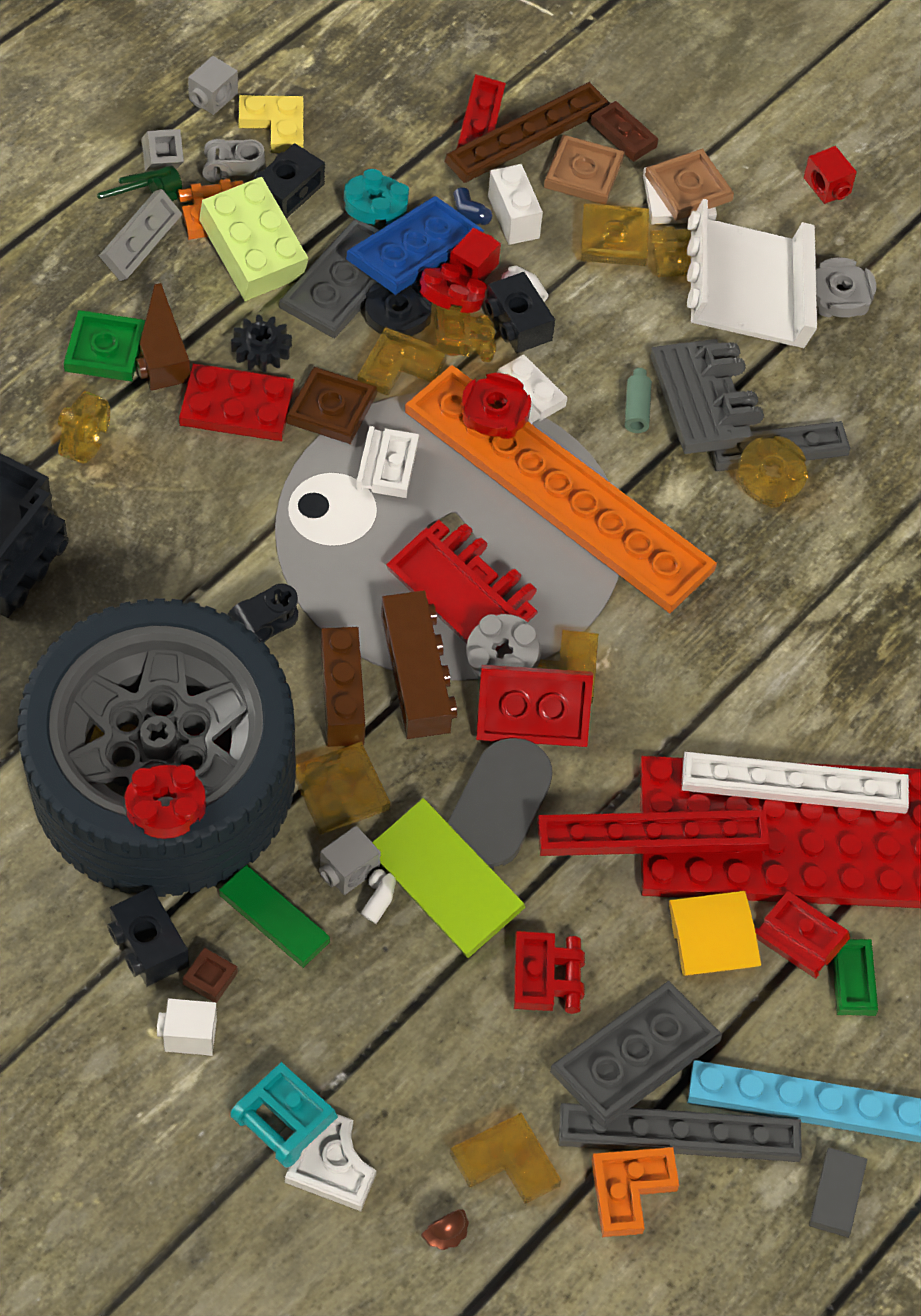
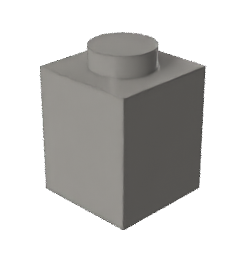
(162, 149)

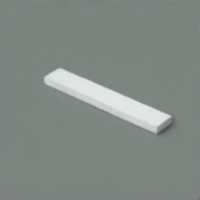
(795, 782)

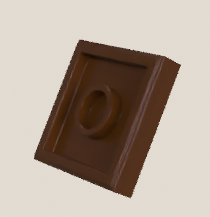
(331, 405)

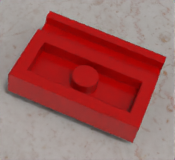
(802, 934)

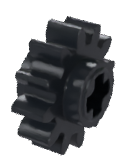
(261, 343)

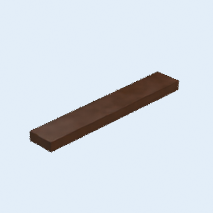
(525, 132)

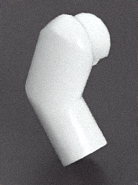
(382, 897)

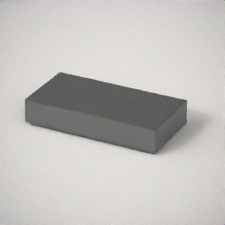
(838, 1192)

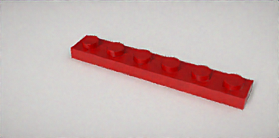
(653, 833)

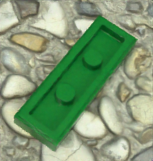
(274, 916)

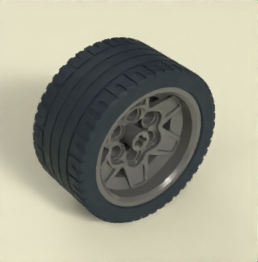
(120, 673)

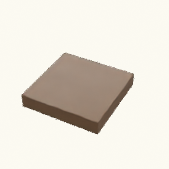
(584, 169)
(687, 181)

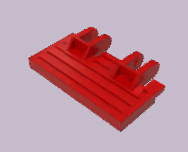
(459, 583)

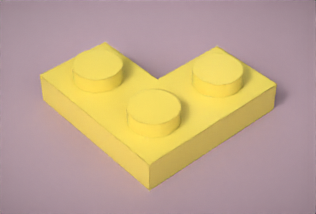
(278, 113)

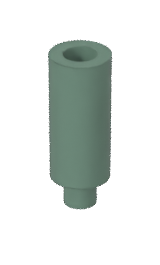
(638, 402)

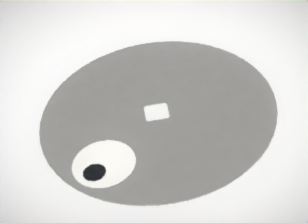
(340, 538)

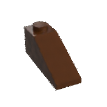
(161, 346)

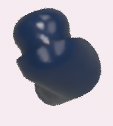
(472, 210)

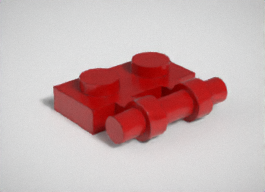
(536, 972)

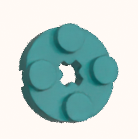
(375, 197)

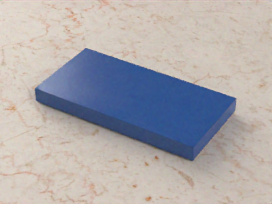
(411, 244)

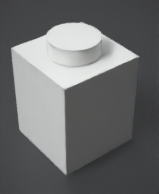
(188, 1026)

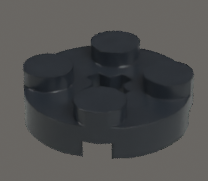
(410, 321)

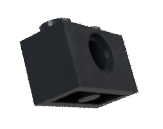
(293, 178)
(519, 312)
(146, 916)

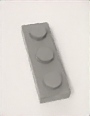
(140, 235)

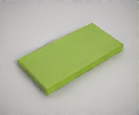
(447, 878)

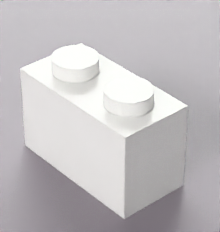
(515, 204)

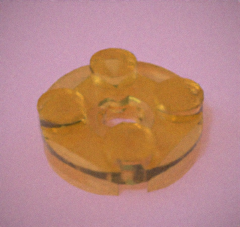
(82, 427)
(766, 489)

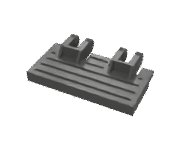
(703, 396)

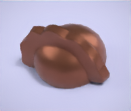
(447, 1231)

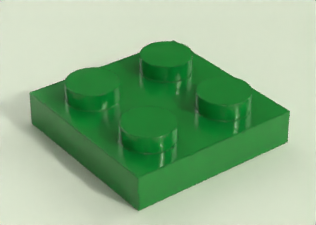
(104, 345)

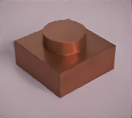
(210, 975)

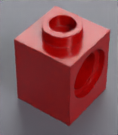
(830, 174)

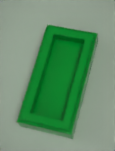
(855, 979)

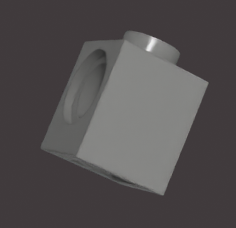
(213, 85)
(349, 860)

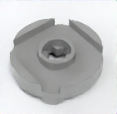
(841, 303)
(502, 629)

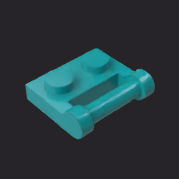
(293, 1104)

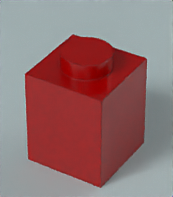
(476, 255)

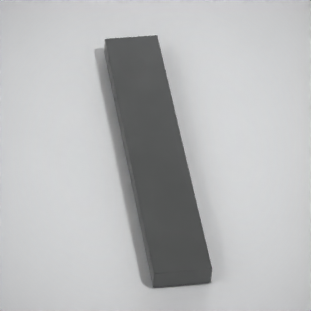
(686, 1132)

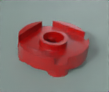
(448, 286)
(492, 421)
(159, 782)

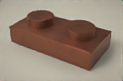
(624, 131)

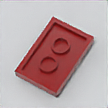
(237, 402)
(534, 705)

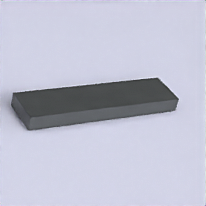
(815, 441)

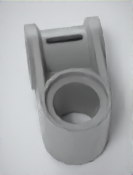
(236, 160)

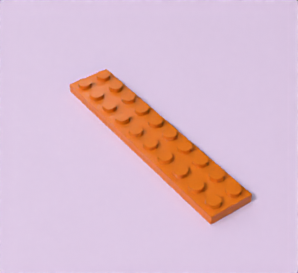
(569, 496)

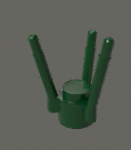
(164, 178)

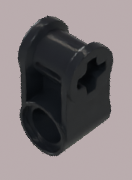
(266, 615)

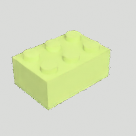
(253, 238)

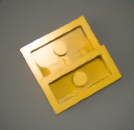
(714, 933)

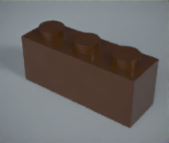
(342, 686)

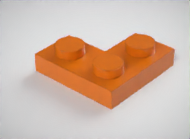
(622, 1179)

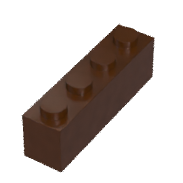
(417, 664)

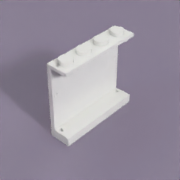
(752, 280)

